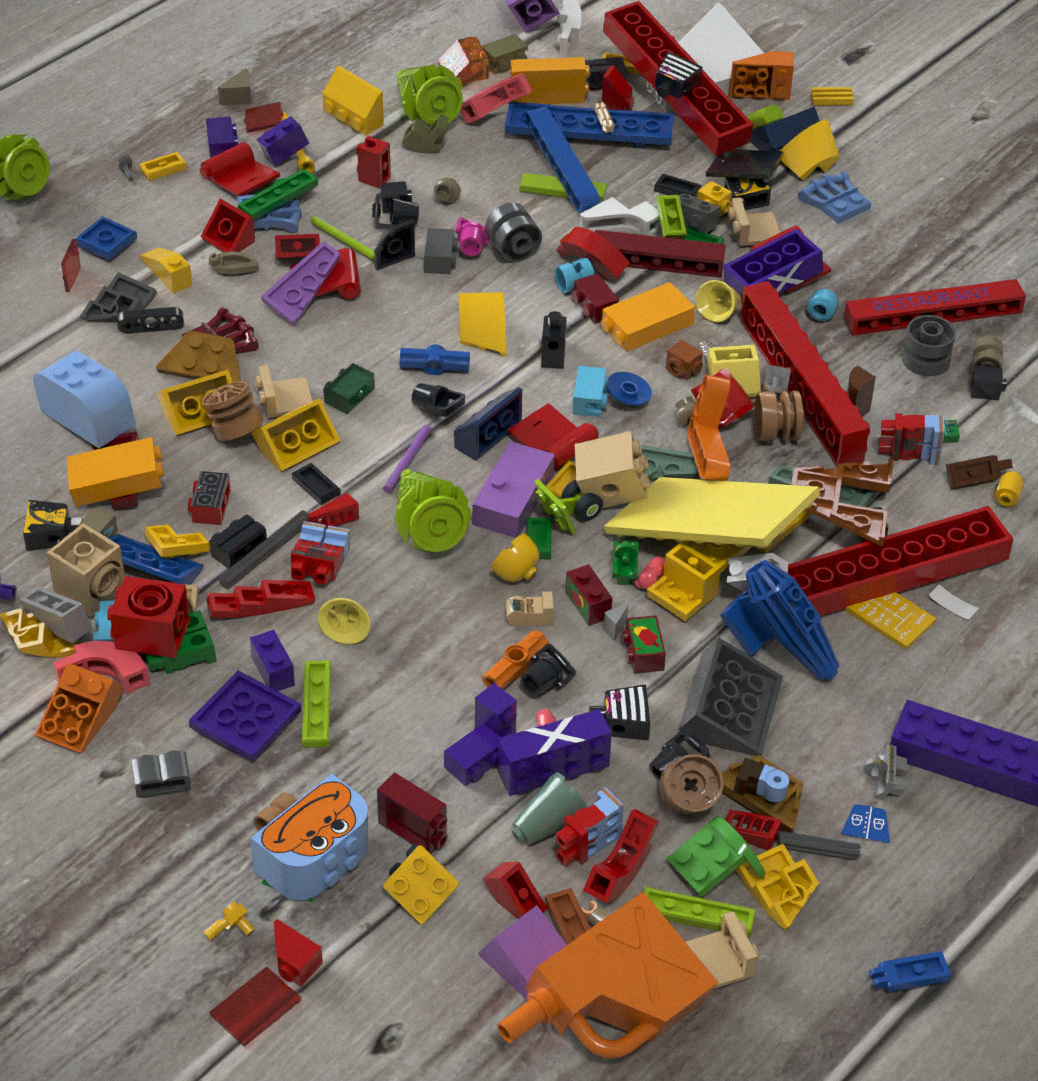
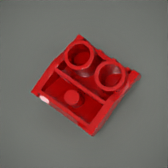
(737, 401)

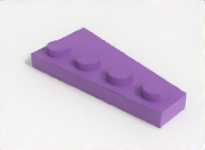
(300, 285)

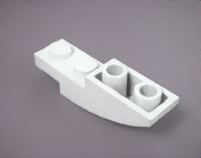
(570, 25)

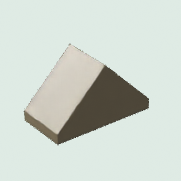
(236, 90)

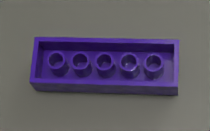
(968, 751)

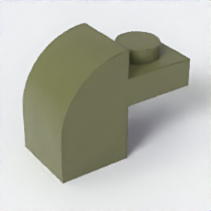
(425, 138)

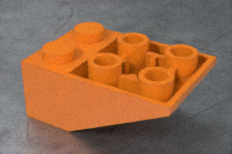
(763, 76)
(78, 708)

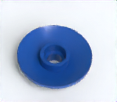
(629, 388)

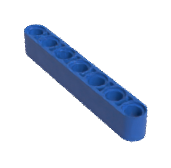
(562, 159)

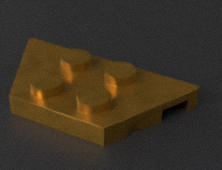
(200, 356)
(784, 810)

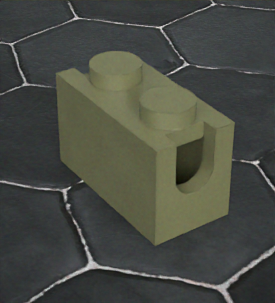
(503, 51)

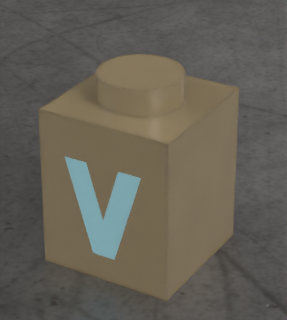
(101, 521)

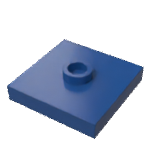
(106, 238)

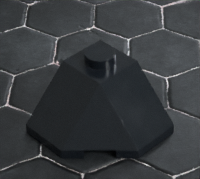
(395, 245)

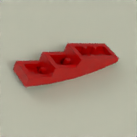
(268, 598)

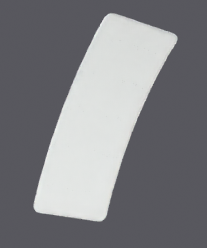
(953, 603)

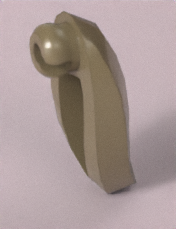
(233, 263)

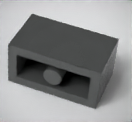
(440, 251)

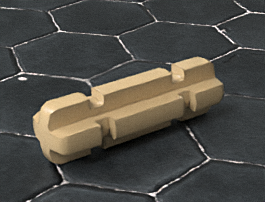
(604, 117)

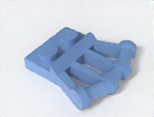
(843, 204)
(279, 216)

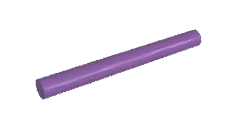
(407, 458)

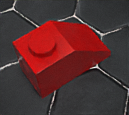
(616, 91)
(513, 889)
(296, 954)

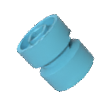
(567, 274)

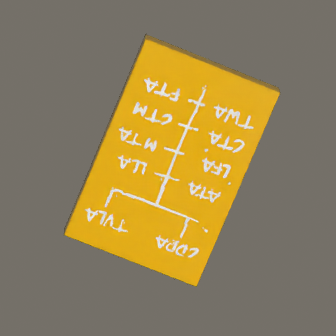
(893, 618)

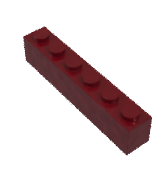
(669, 253)

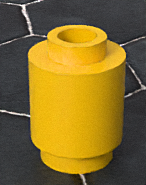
(1009, 489)

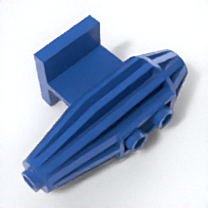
(779, 609)

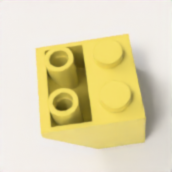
(741, 362)

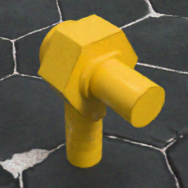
(234, 915)

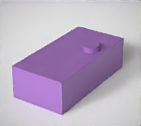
(510, 489)

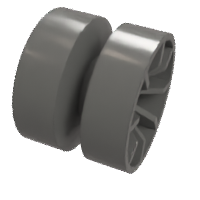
(513, 232)
(928, 345)

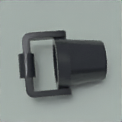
(400, 211)
(436, 399)
(546, 671)
(673, 751)

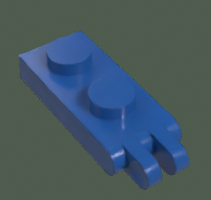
(911, 972)

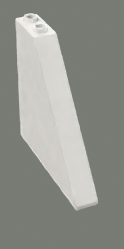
(714, 46)

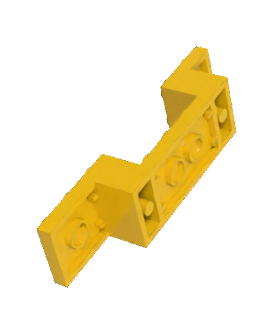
(695, 570)

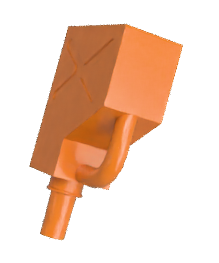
(620, 971)

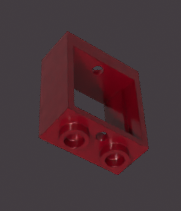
(412, 813)

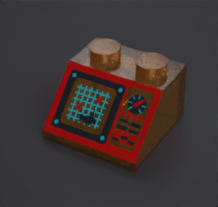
(466, 60)

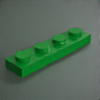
(279, 194)

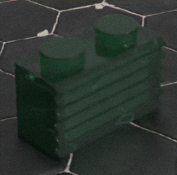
(349, 388)

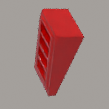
(337, 512)
(762, 823)

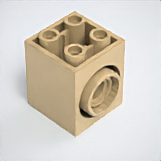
(612, 469)
(86, 568)

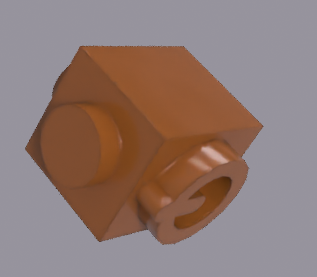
(684, 360)

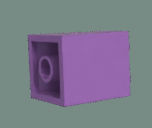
(532, 12)
(522, 948)

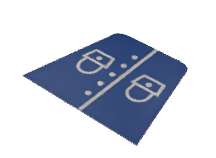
(867, 823)

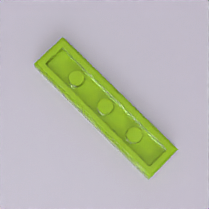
(552, 186)
(316, 704)
(697, 911)

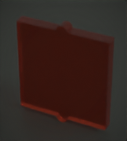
(263, 117)
(70, 265)

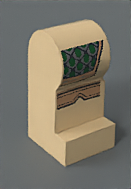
(530, 610)

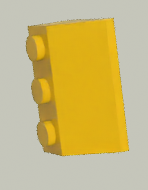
(354, 101)
(183, 402)
(296, 435)

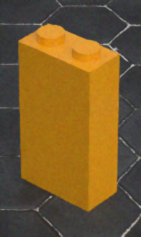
(553, 79)
(648, 316)
(115, 471)

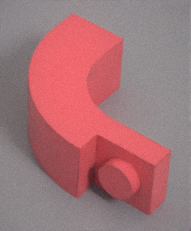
(494, 97)
(104, 659)

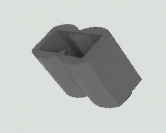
(161, 774)

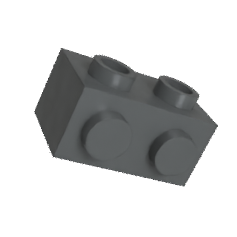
(699, 214)

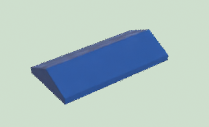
(148, 560)

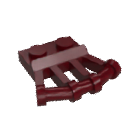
(236, 323)

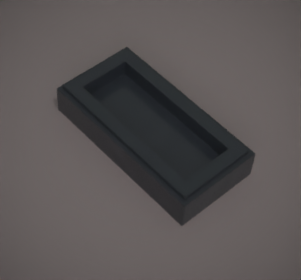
(675, 186)
(316, 484)

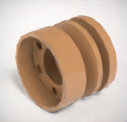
(232, 410)
(783, 415)
(706, 788)

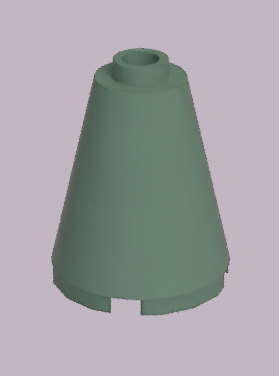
(547, 810)

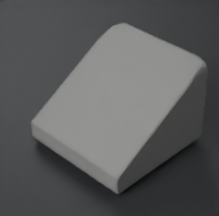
(615, 620)

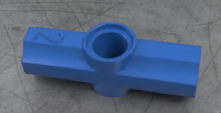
(434, 359)

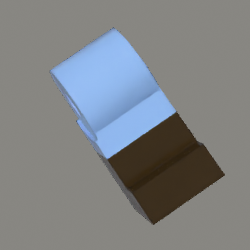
(761, 780)

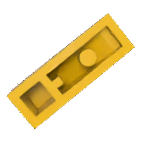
(169, 268)

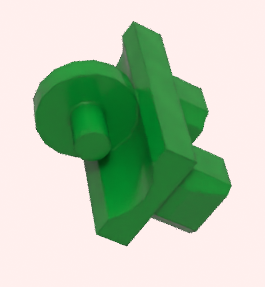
(625, 562)

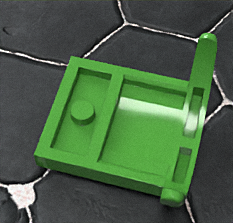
(713, 856)

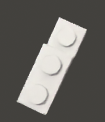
(614, 216)

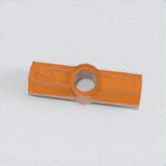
(515, 660)

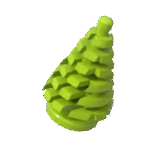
(430, 92)
(22, 166)
(431, 511)

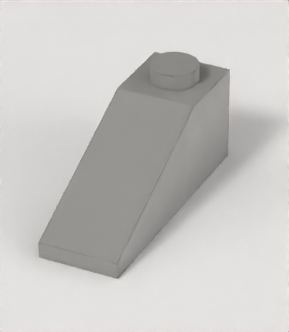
(60, 614)

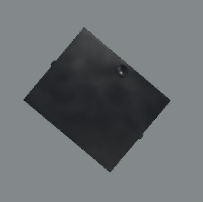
(745, 164)

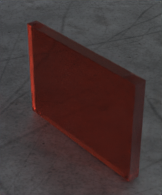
(255, 1006)

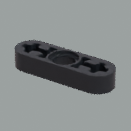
(157, 313)

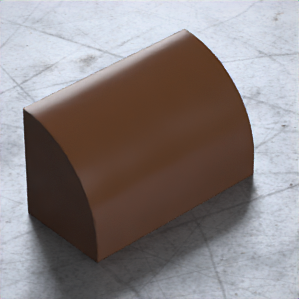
(861, 389)

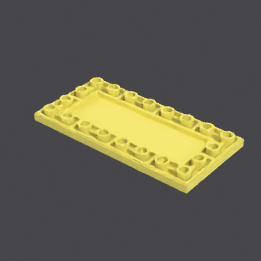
(713, 511)

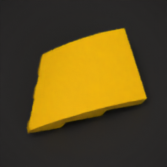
(811, 149)
(483, 321)
(34, 636)
(783, 887)

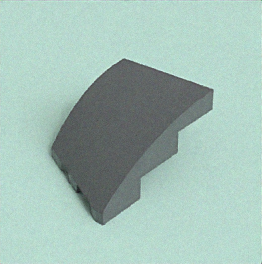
(120, 296)

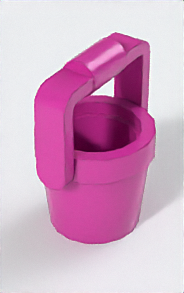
(470, 236)

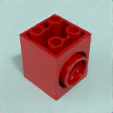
(149, 616)

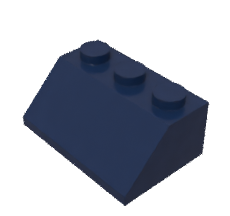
(777, 134)
(489, 424)

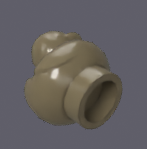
(447, 190)
(684, 410)

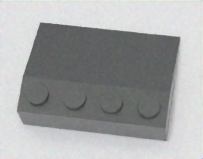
(731, 700)

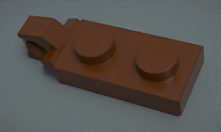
(976, 470)

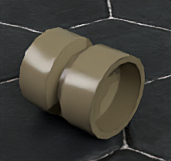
(988, 352)

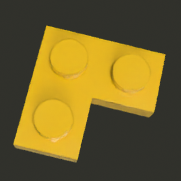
(170, 544)

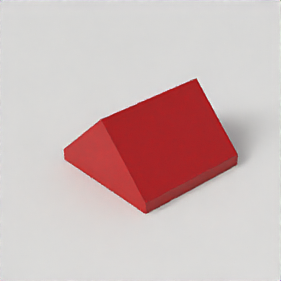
(229, 228)

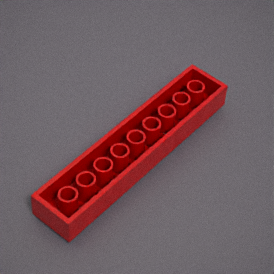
(706, 106)
(824, 401)
(903, 561)

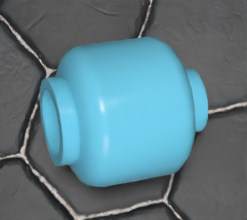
(823, 305)

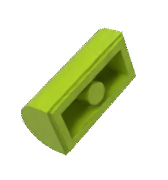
(765, 116)
(671, 216)

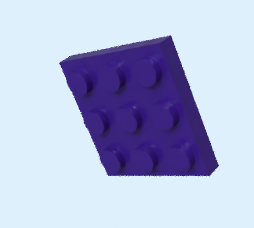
(245, 715)

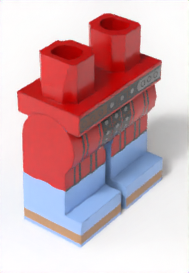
(913, 437)
(319, 552)
(590, 829)

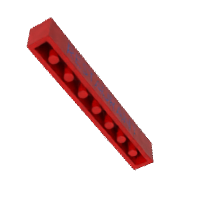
(951, 303)

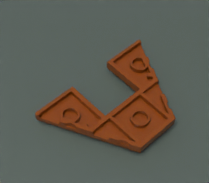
(860, 520)

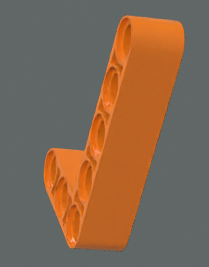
(703, 429)

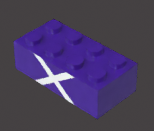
(780, 262)
(564, 746)

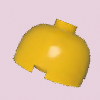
(518, 560)

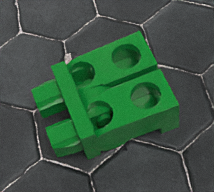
(194, 648)

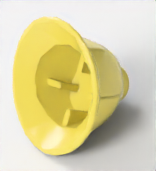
(716, 301)
(344, 621)

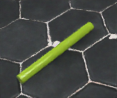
(343, 237)

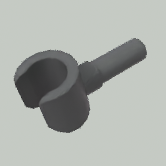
(125, 163)

